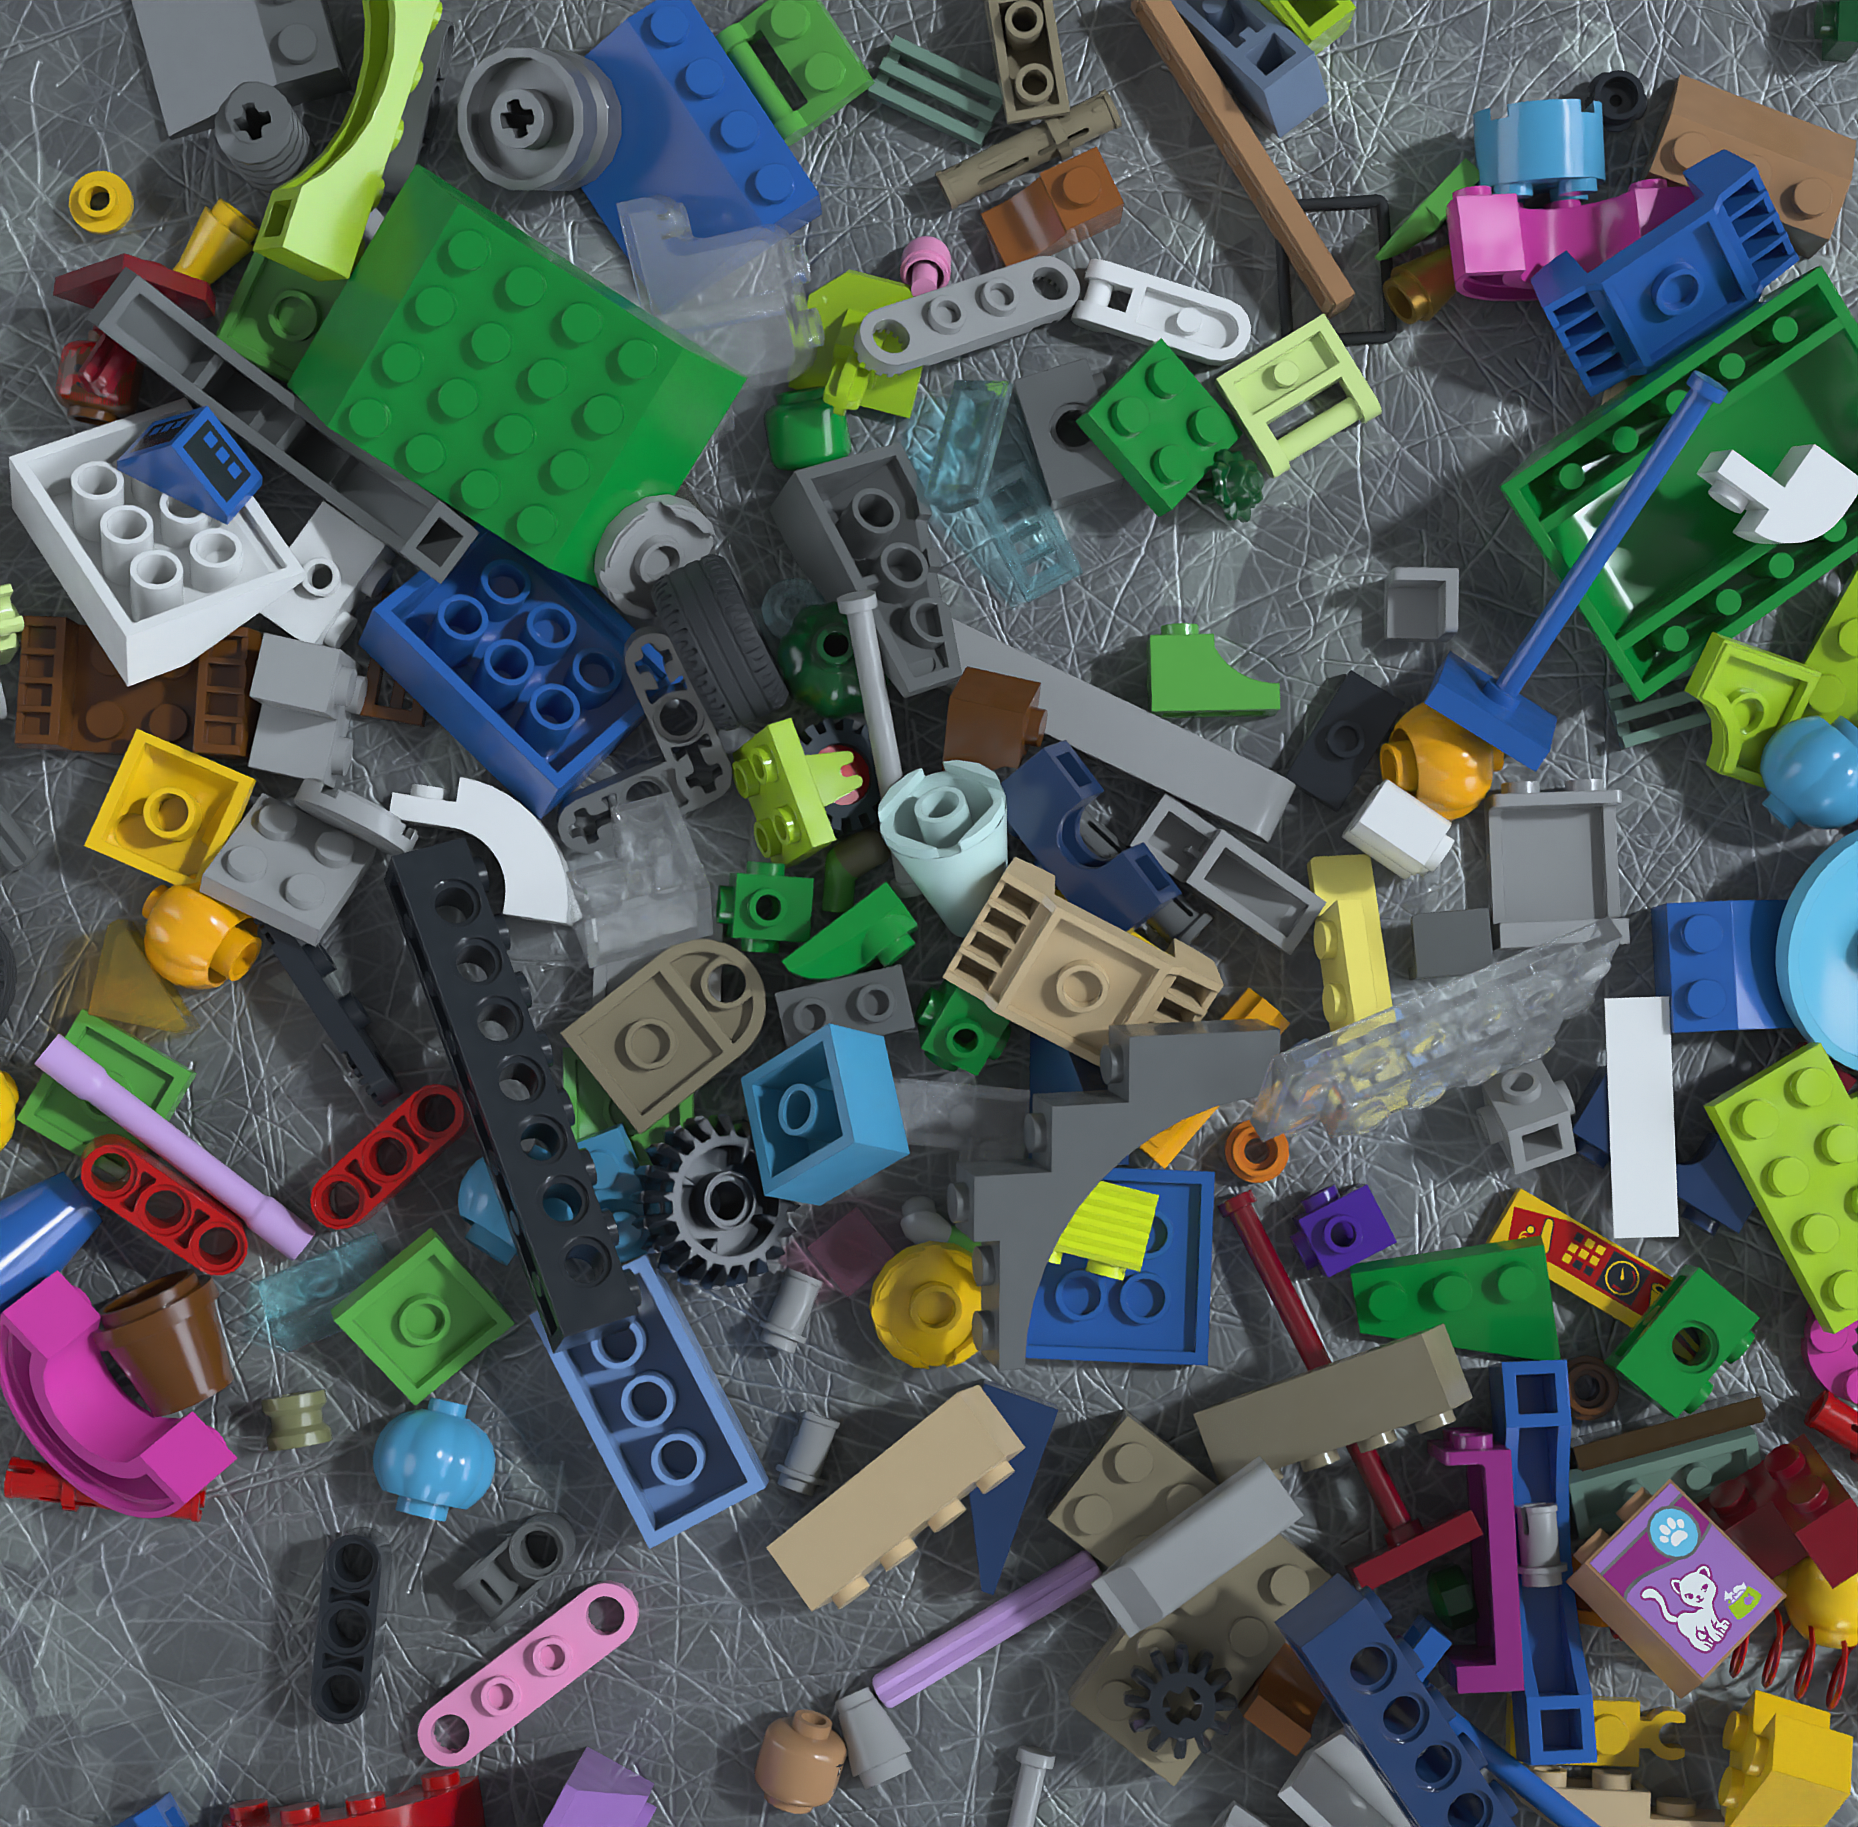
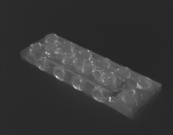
(1435, 1040)

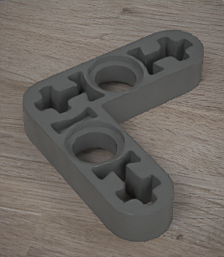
(666, 770)

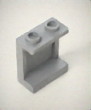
(1551, 862)

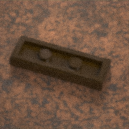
(1665, 1431)

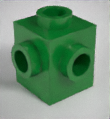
(789, 907)
(959, 1029)

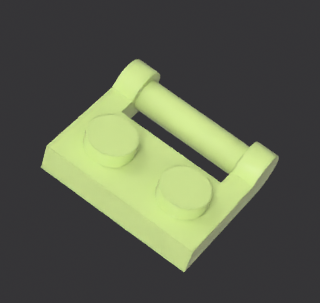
(1288, 377)

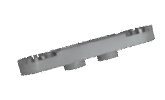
(966, 315)

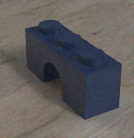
(1045, 812)
(1705, 1182)

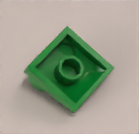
(867, 933)

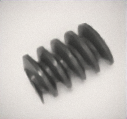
(263, 136)

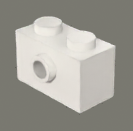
(340, 571)

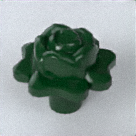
(1234, 485)

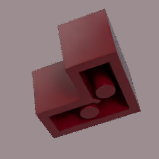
(1789, 1511)

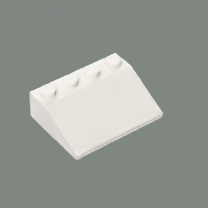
(139, 564)

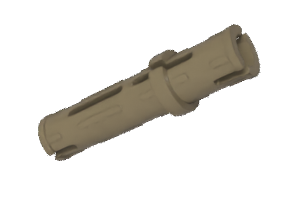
(1028, 149)

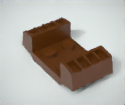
(81, 704)

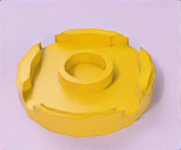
(927, 1305)

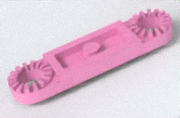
(528, 1673)

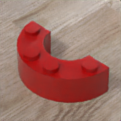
(438, 1801)

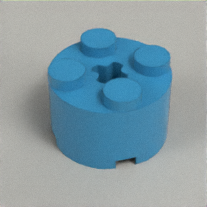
(1541, 149)

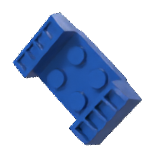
(1672, 280)

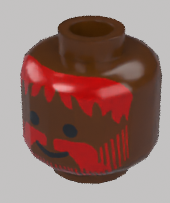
(86, 406)

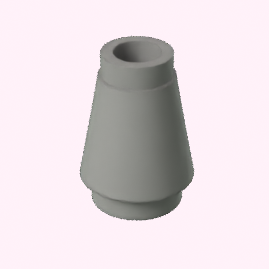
(871, 1739)

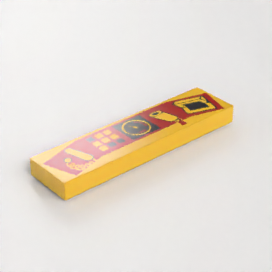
(1590, 1264)

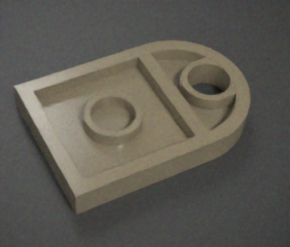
(666, 1031)

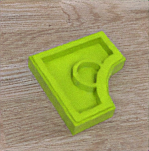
(1748, 700)

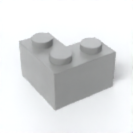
(304, 709)

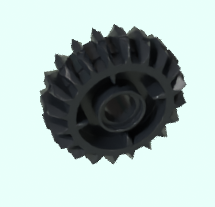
(679, 1213)

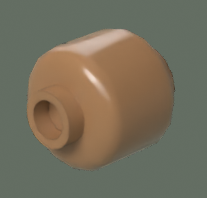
(800, 1762)

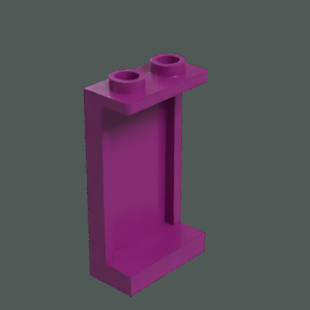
(1497, 1656)

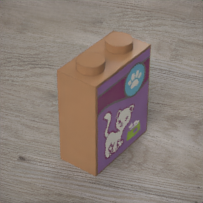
(1673, 1586)

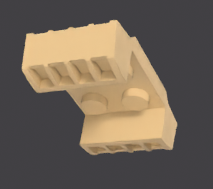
(1071, 970)

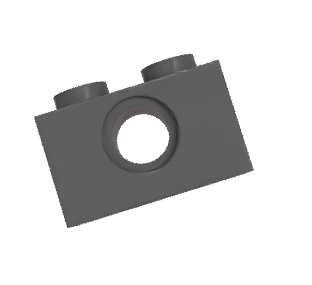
(1044, 403)
(864, 1002)

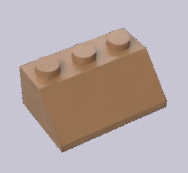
(1798, 161)

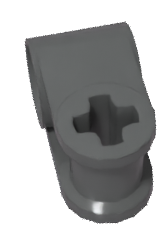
(511, 1574)

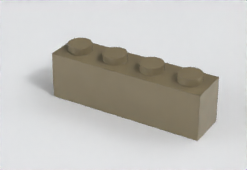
(1337, 1406)

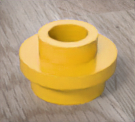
(112, 217)

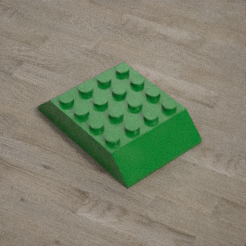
(509, 378)
(1680, 564)

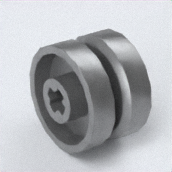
(539, 119)

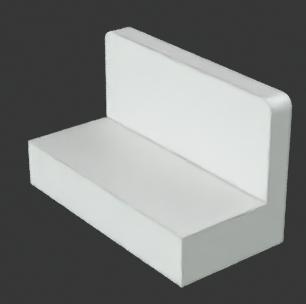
(1339, 1788)

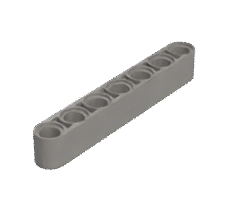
(1139, 743)

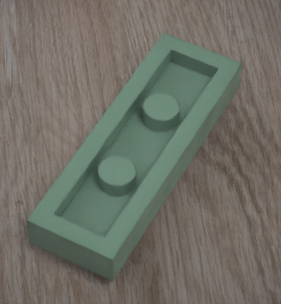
(1692, 1466)

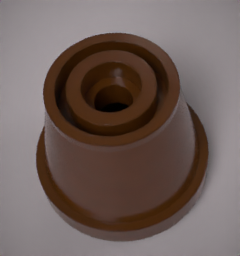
(168, 1340)

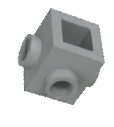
(1524, 1103)

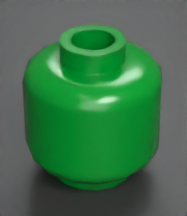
(805, 430)

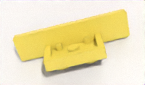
(1349, 939)

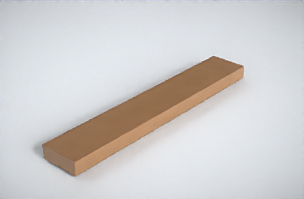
(1245, 154)

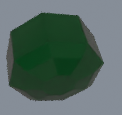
(1451, 1596)

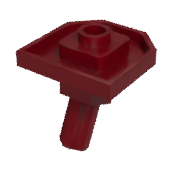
(89, 284)

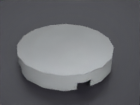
(646, 544)
(356, 817)

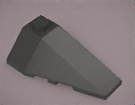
(867, 528)

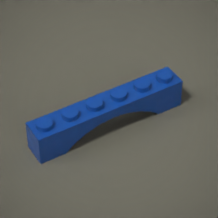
(1556, 1707)

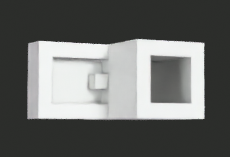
(1791, 506)

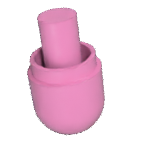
(925, 265)

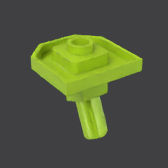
(847, 383)

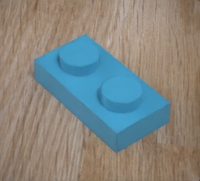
(616, 1182)

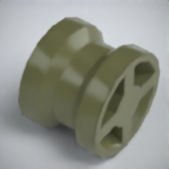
(296, 1419)

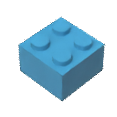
(824, 1115)

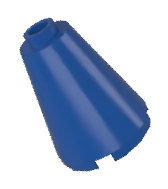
(42, 1232)

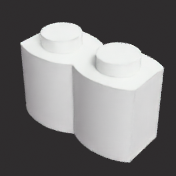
(1399, 831)

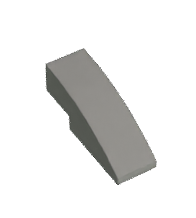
(1227, 874)

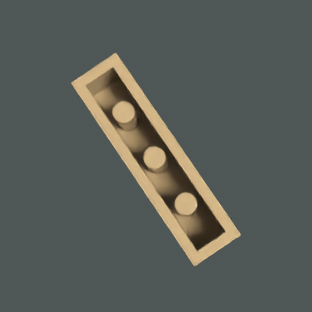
(896, 1498)

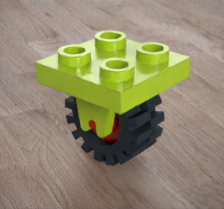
(807, 786)

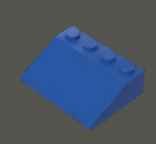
(693, 131)
(515, 667)

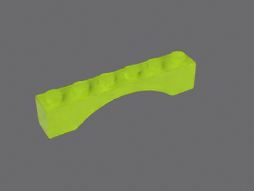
(322, 213)

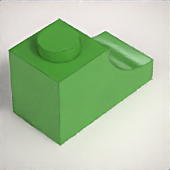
(1195, 682)

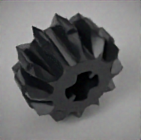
(1184, 1722)

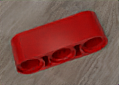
(361, 1164)
(179, 1232)

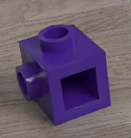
(1340, 1229)

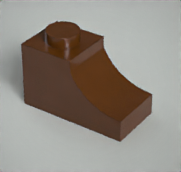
(993, 719)

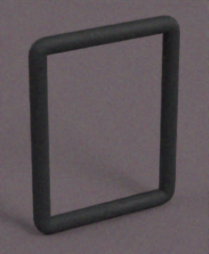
(1386, 265)

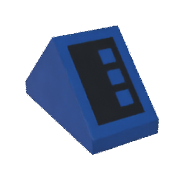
(194, 463)

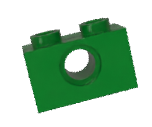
(1647, 1355)

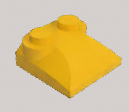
(169, 810)

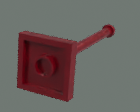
(1407, 1540)

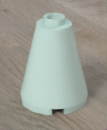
(949, 837)

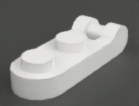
(1186, 319)

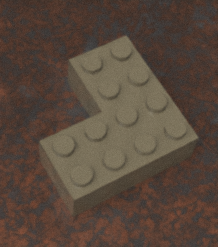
(1111, 1505)

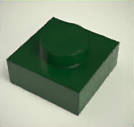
(1838, 28)

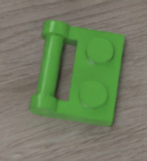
(812, 54)

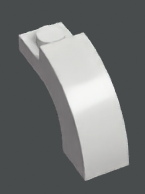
(522, 844)

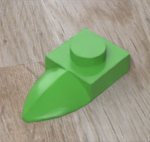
(1431, 213)

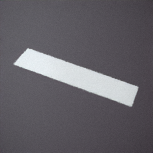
(1641, 1117)

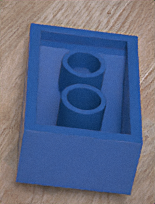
(1719, 965)

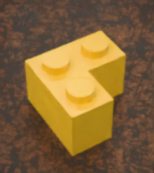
(1783, 1765)

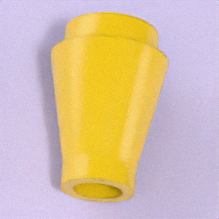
(217, 242)

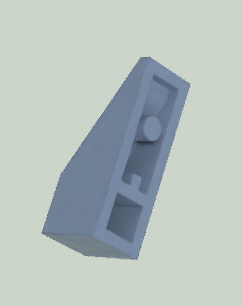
(1257, 59)

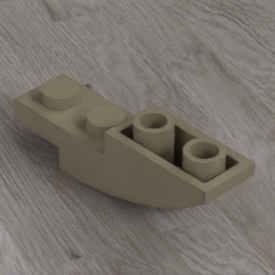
(1027, 59)

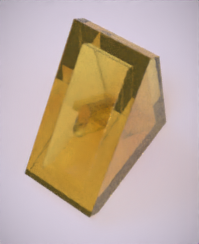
(132, 990)

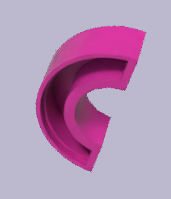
(1503, 245)
(84, 1417)

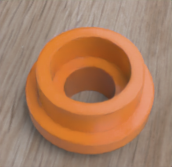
(1255, 1172)

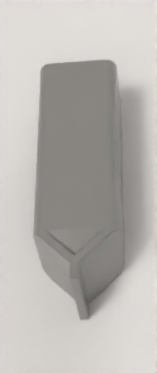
(1196, 1547)

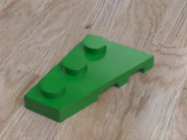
(1484, 1294)

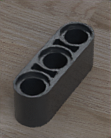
(335, 1652)

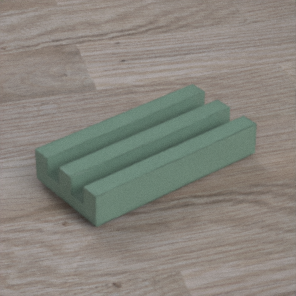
(948, 71)
(1621, 716)

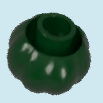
(810, 673)

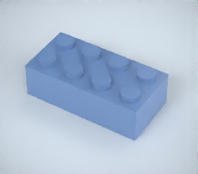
(660, 1415)

